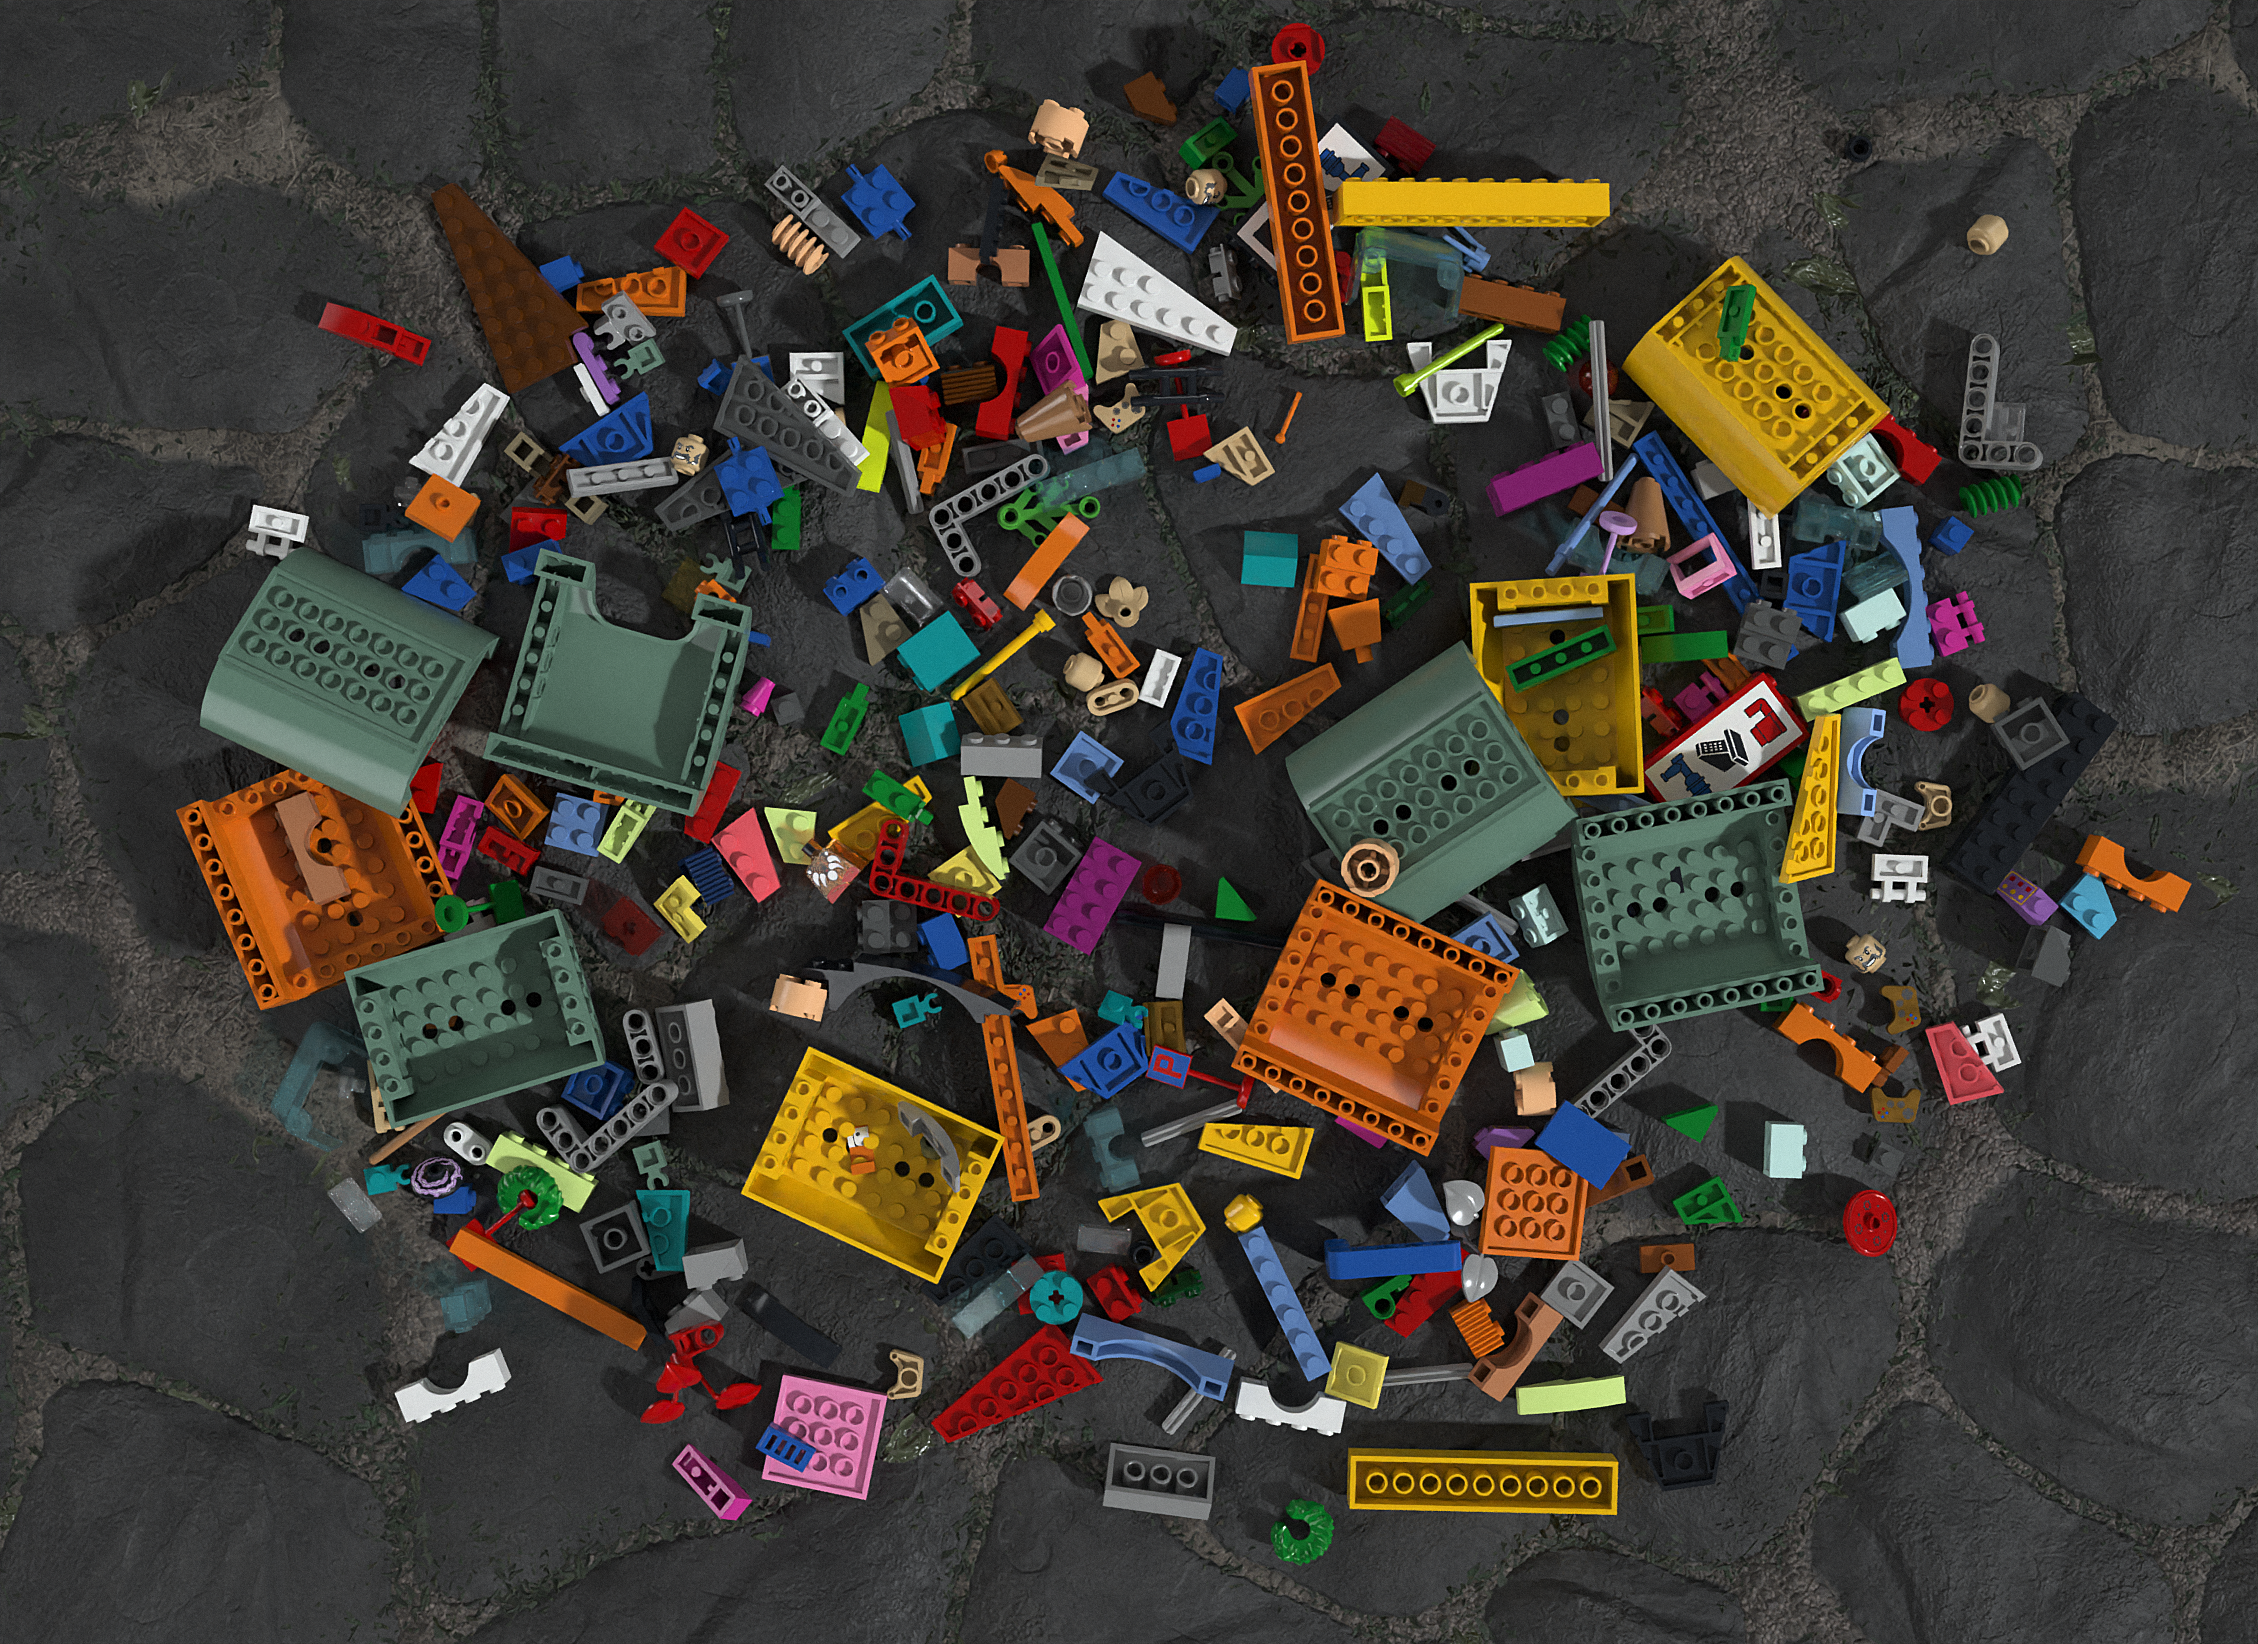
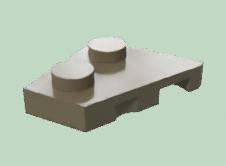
(1065, 173)
(1625, 419)
(882, 629)

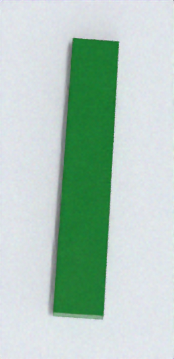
(1062, 300)

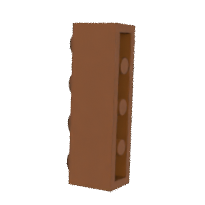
(1511, 305)

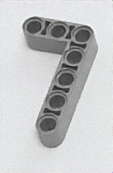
(1984, 414)
(980, 504)
(1623, 1066)
(611, 1131)

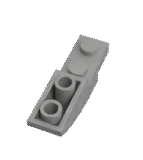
(812, 212)

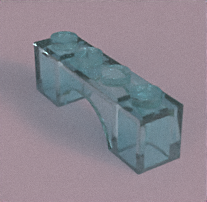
(1089, 479)
(387, 554)
(1648, 568)

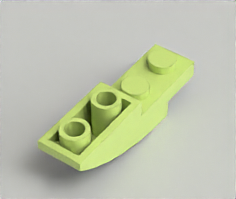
(984, 840)

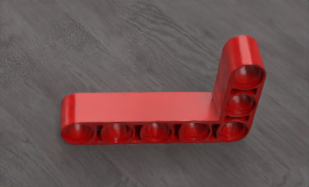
(922, 885)

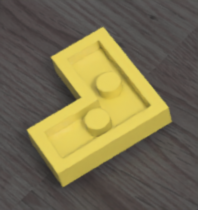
(675, 907)

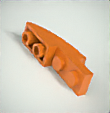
(1034, 198)

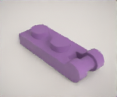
(597, 368)

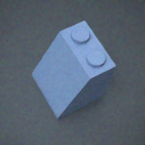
(1416, 1204)

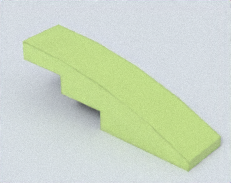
(625, 829)
(1570, 1395)

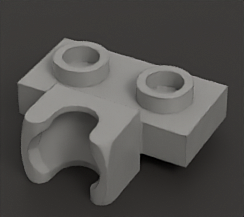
(623, 322)

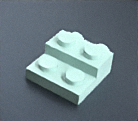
(1862, 472)

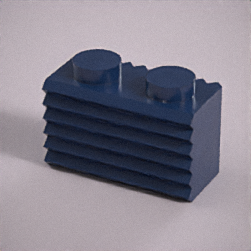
(706, 875)

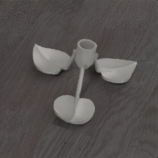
(1462, 1204)

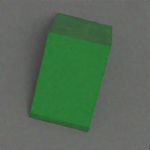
(1230, 905)
(1692, 1121)

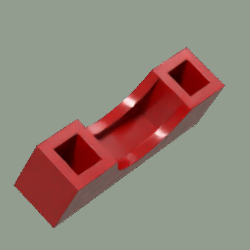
(996, 416)
(1913, 457)

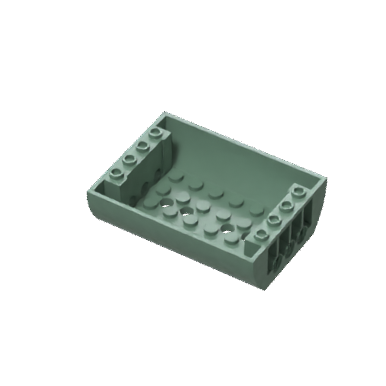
(493, 1049)

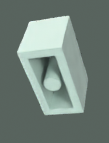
(1868, 617)
(1513, 1049)
(1784, 1149)

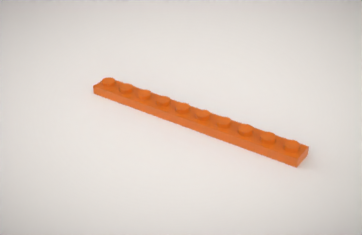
(1005, 1075)

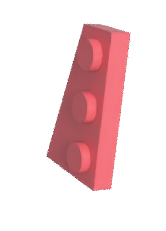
(748, 855)
(1959, 1065)

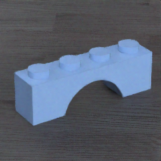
(1858, 731)

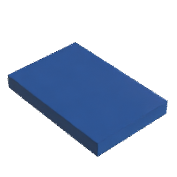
(1582, 1144)

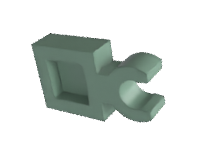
(643, 357)
(725, 573)
(651, 1160)

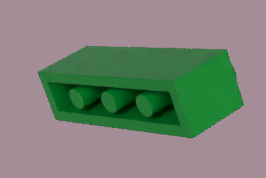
(1561, 659)

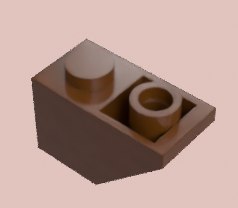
(1148, 101)
(1012, 805)

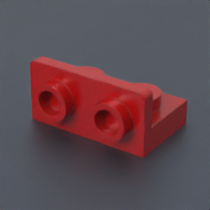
(1114, 1293)

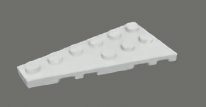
(1137, 294)

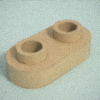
(1112, 698)
(1038, 1136)

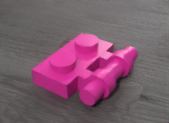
(1946, 627)
(1693, 700)

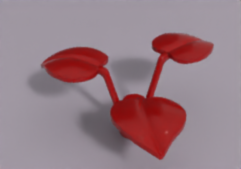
(684, 1374)

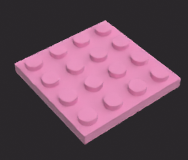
(839, 1423)

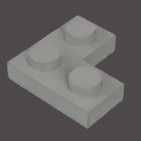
(1888, 811)

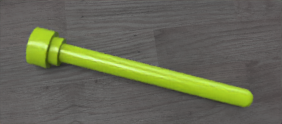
(1406, 383)

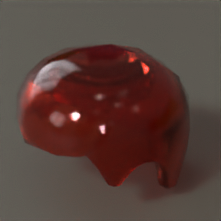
(1585, 378)
(1161, 884)

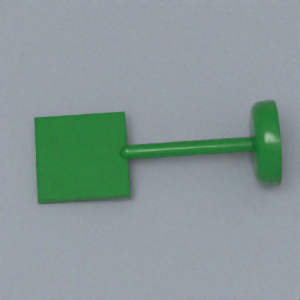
(506, 902)

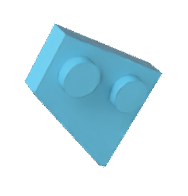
(2089, 905)

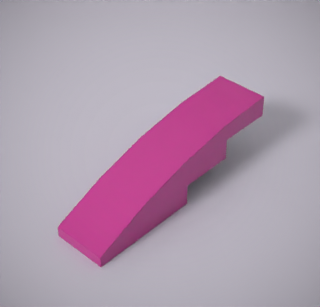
(459, 838)

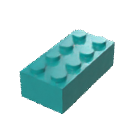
(923, 302)

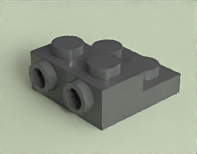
(1766, 634)
(2029, 732)
(1047, 855)
(887, 926)

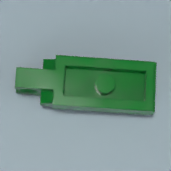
(1735, 320)
(787, 520)
(846, 720)
(897, 797)

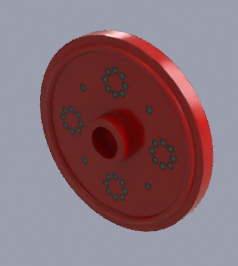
(1870, 1223)

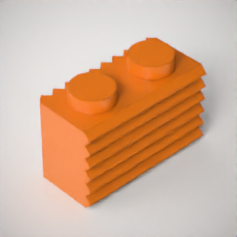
(1476, 1326)

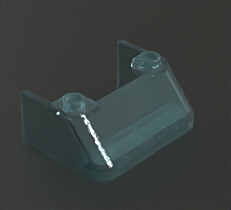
(1377, 244)
(319, 1044)

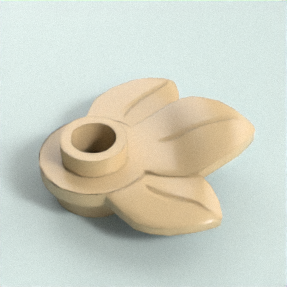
(1122, 598)

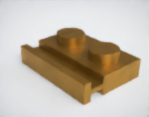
(992, 708)
(1165, 1025)

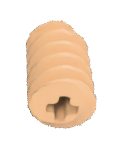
(798, 246)

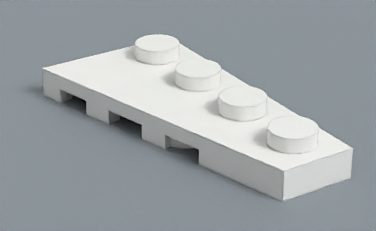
(461, 439)

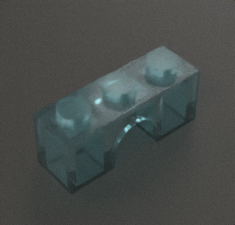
(1856, 526)
(1117, 1172)
(466, 1305)

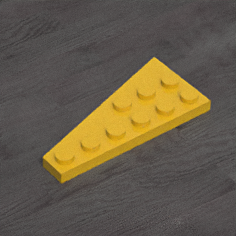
(1813, 827)

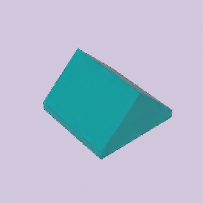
(1269, 559)
(930, 734)

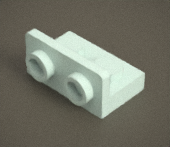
(1538, 916)

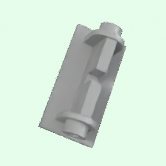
(1229, 283)

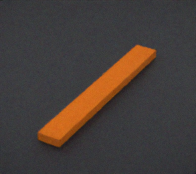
(548, 1288)

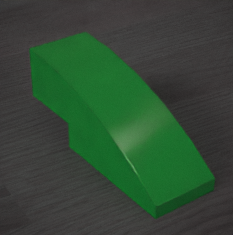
(1684, 647)

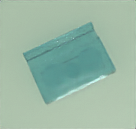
(1874, 576)

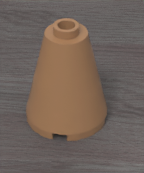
(1055, 415)
(1648, 509)

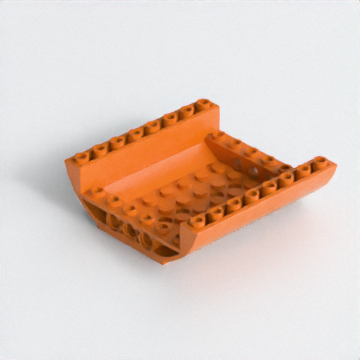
(277, 932)
(1353, 1049)

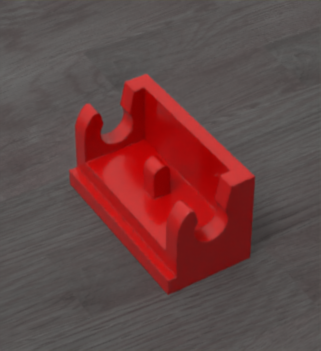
(508, 850)

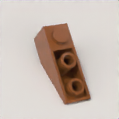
(1626, 1178)

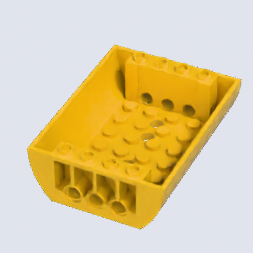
(1735, 406)
(1598, 697)
(878, 1209)

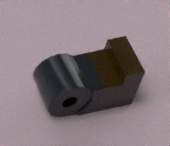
(1432, 501)

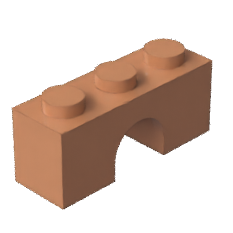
(1012, 262)

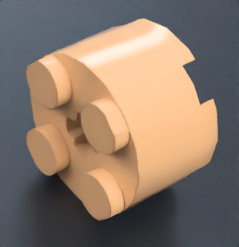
(1059, 129)
(1358, 877)
(799, 999)
(1536, 1090)

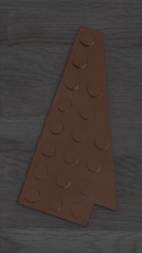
(515, 303)

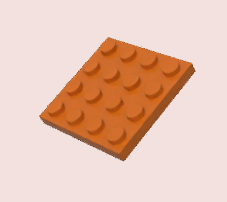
(1532, 1206)

